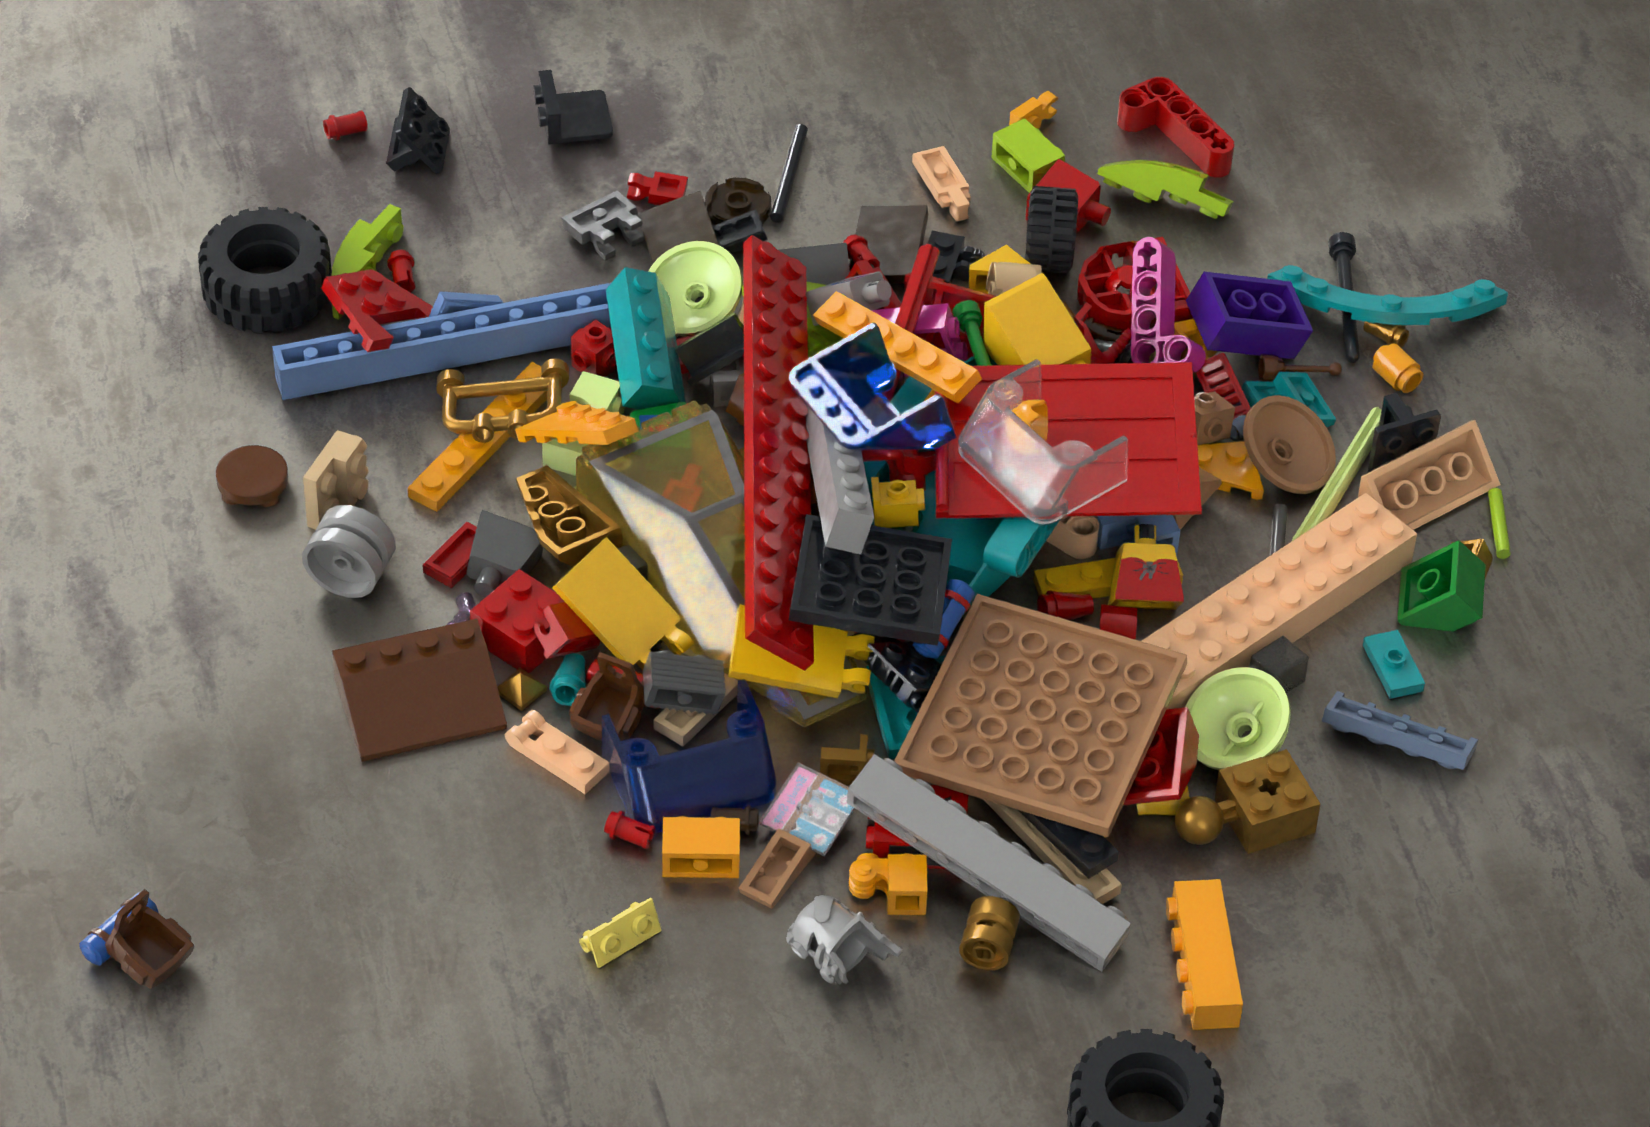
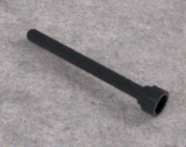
(1342, 249)

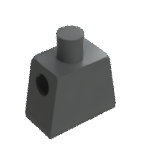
(501, 550)

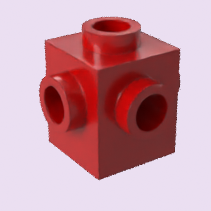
(593, 349)

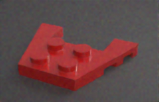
(372, 301)

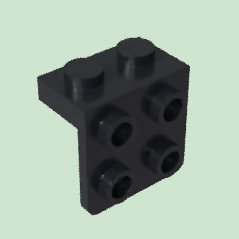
(571, 115)

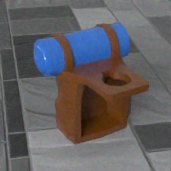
(139, 940)

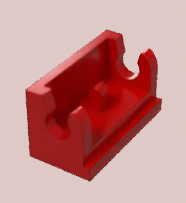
(567, 632)

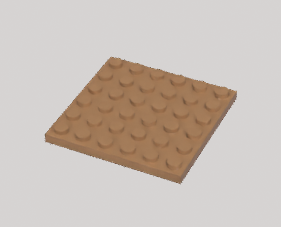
(1041, 714)

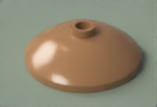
(1289, 444)

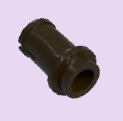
(1103, 331)
(748, 817)

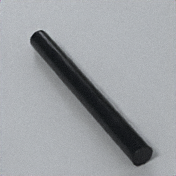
(788, 173)

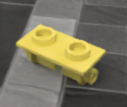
(622, 933)

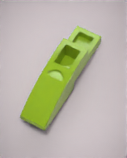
(1153, 178)
(367, 244)

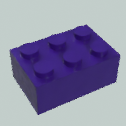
(1249, 315)

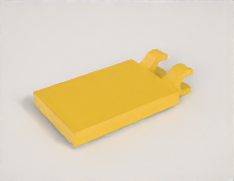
(621, 605)
(822, 678)

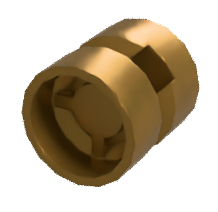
(989, 933)

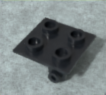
(903, 670)

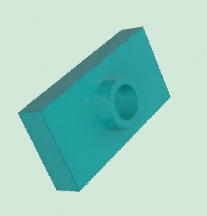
(1393, 664)

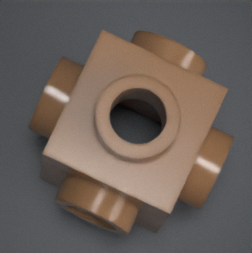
(1213, 417)

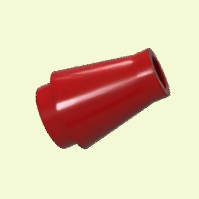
(1065, 605)

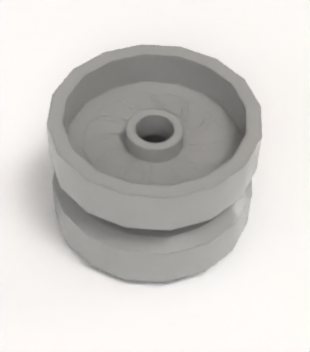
(348, 551)

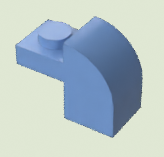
(1120, 529)

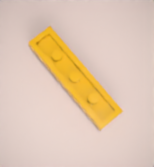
(1079, 578)

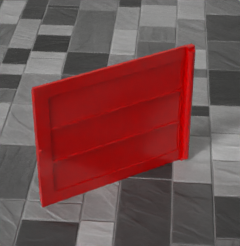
(1095, 406)

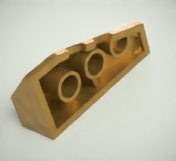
(563, 517)

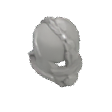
(836, 938)

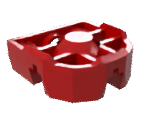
(1100, 284)

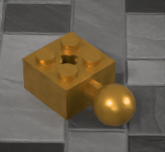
(1260, 799)

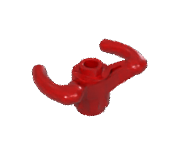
(905, 464)

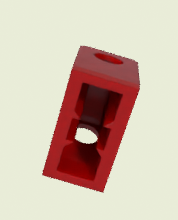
(1088, 190)

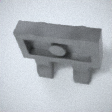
(599, 218)

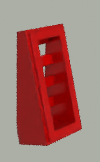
(1216, 371)

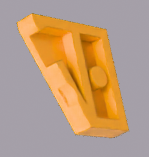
(1232, 465)

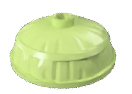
(1238, 703)

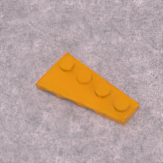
(580, 424)

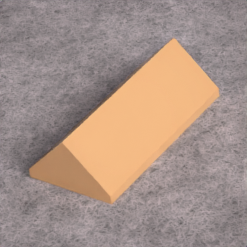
(1433, 477)

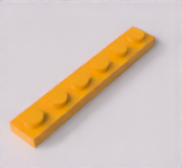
(906, 351)
(466, 454)

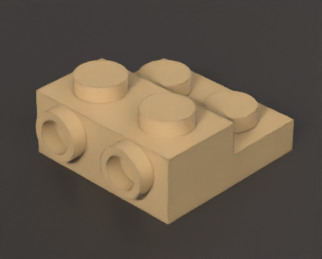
(336, 476)

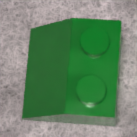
(1442, 589)

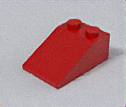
(1168, 760)

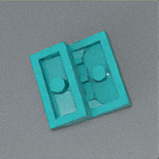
(1292, 385)

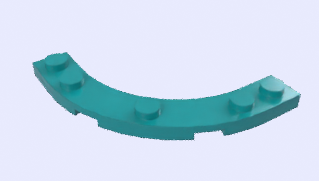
(1391, 309)

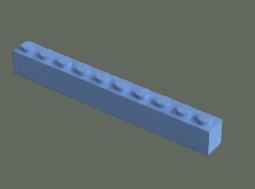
(439, 342)

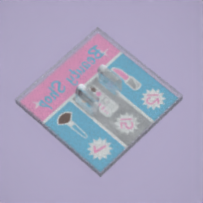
(810, 808)

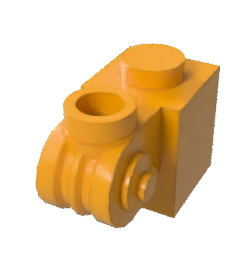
(899, 876)

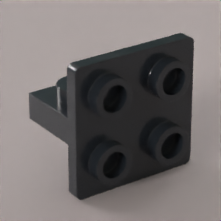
(417, 135)
(1400, 431)

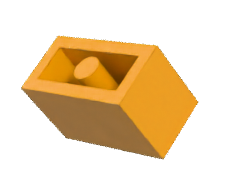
(701, 847)

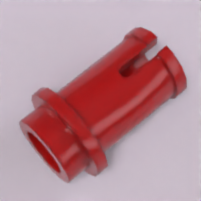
(344, 125)
(858, 250)
(401, 265)
(629, 829)

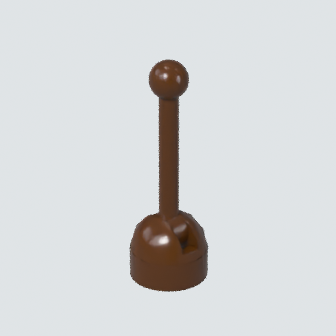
(1271, 364)

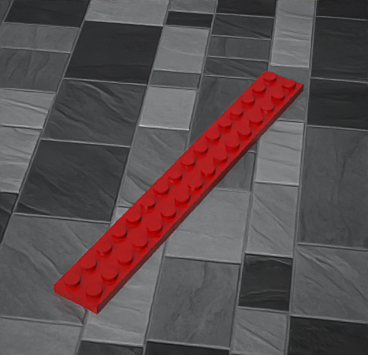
(774, 449)

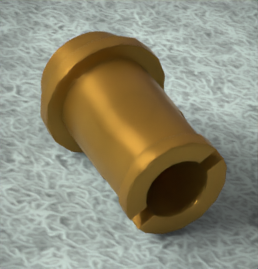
(1389, 333)

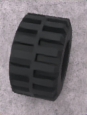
(1052, 228)

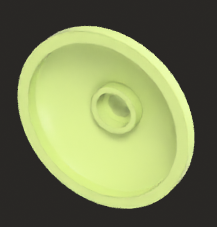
(698, 271)

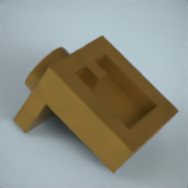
(844, 763)

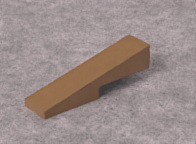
(776, 868)

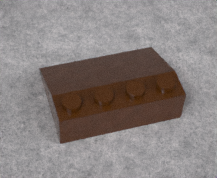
(418, 689)

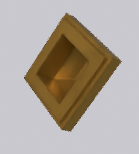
(521, 689)

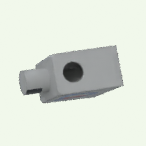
(867, 290)

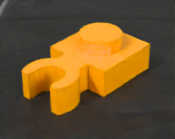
(1035, 109)

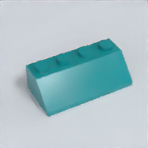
(644, 340)

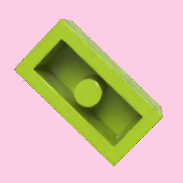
(1024, 153)

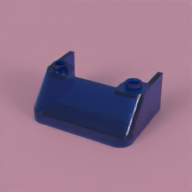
(698, 778)

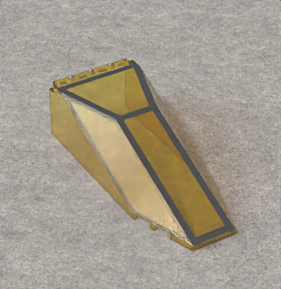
(682, 511)

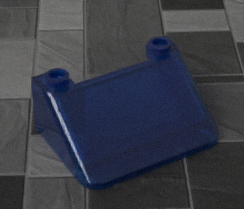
(847, 395)

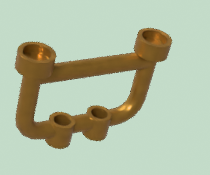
(452, 388)

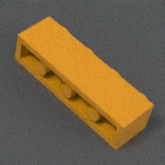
(1205, 954)

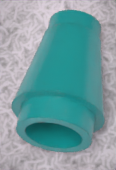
(569, 679)

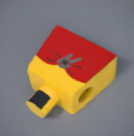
(1146, 573)

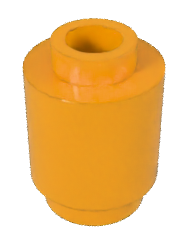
(1397, 368)

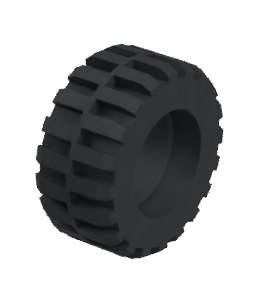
(260, 240)
(1145, 1065)

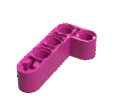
(1154, 265)

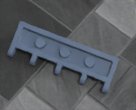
(1399, 732)

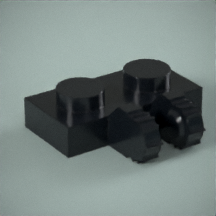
(953, 258)

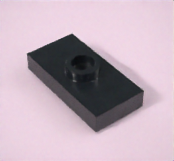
(737, 230)

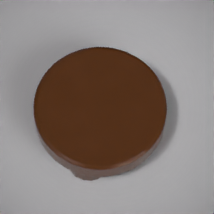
(252, 476)

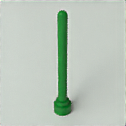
(969, 320)

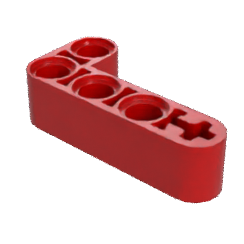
(1180, 119)

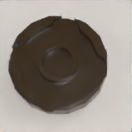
(737, 198)

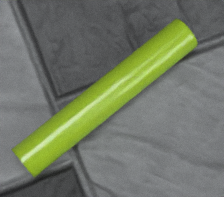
(1499, 523)

